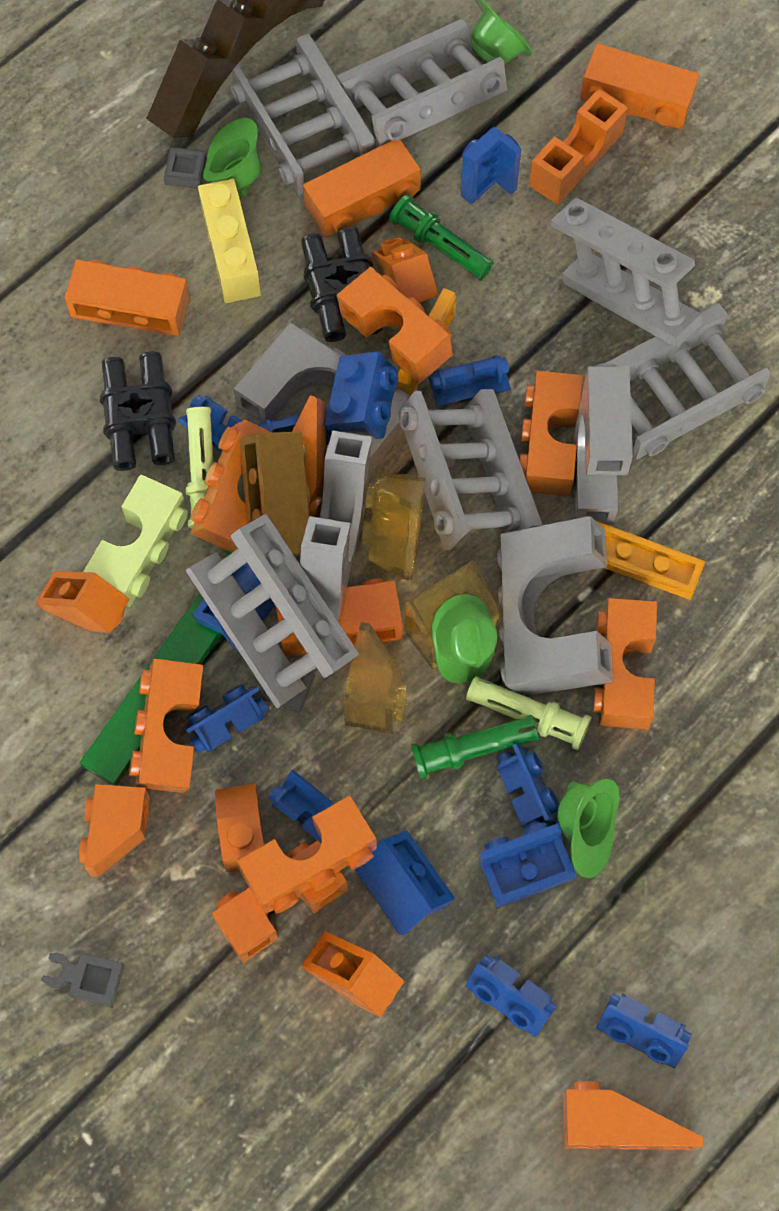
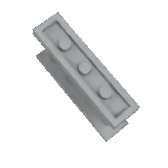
(416, 61)
(323, 87)
(617, 290)
(648, 356)
(492, 447)
(294, 597)

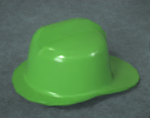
(496, 38)
(234, 155)
(463, 638)
(588, 822)

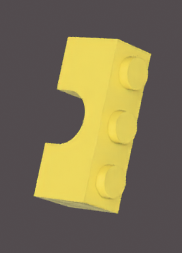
(229, 240)

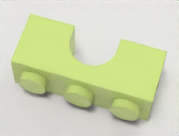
(157, 513)

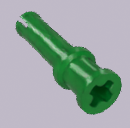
(424, 232)
(453, 750)

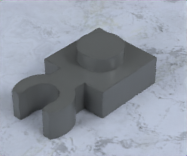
(91, 980)

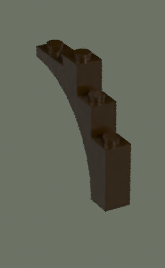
(205, 63)

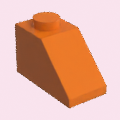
(83, 600)
(238, 823)
(353, 973)

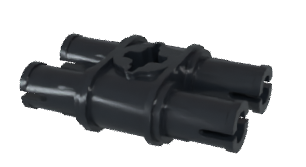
(325, 277)
(120, 413)

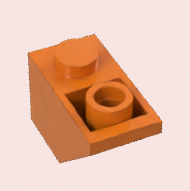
(407, 268)
(116, 825)

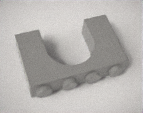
(298, 362)
(602, 441)
(333, 538)
(528, 565)

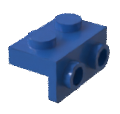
(490, 161)
(362, 394)
(526, 864)

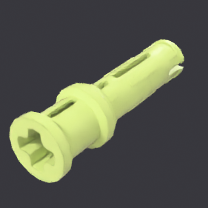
(199, 426)
(548, 718)

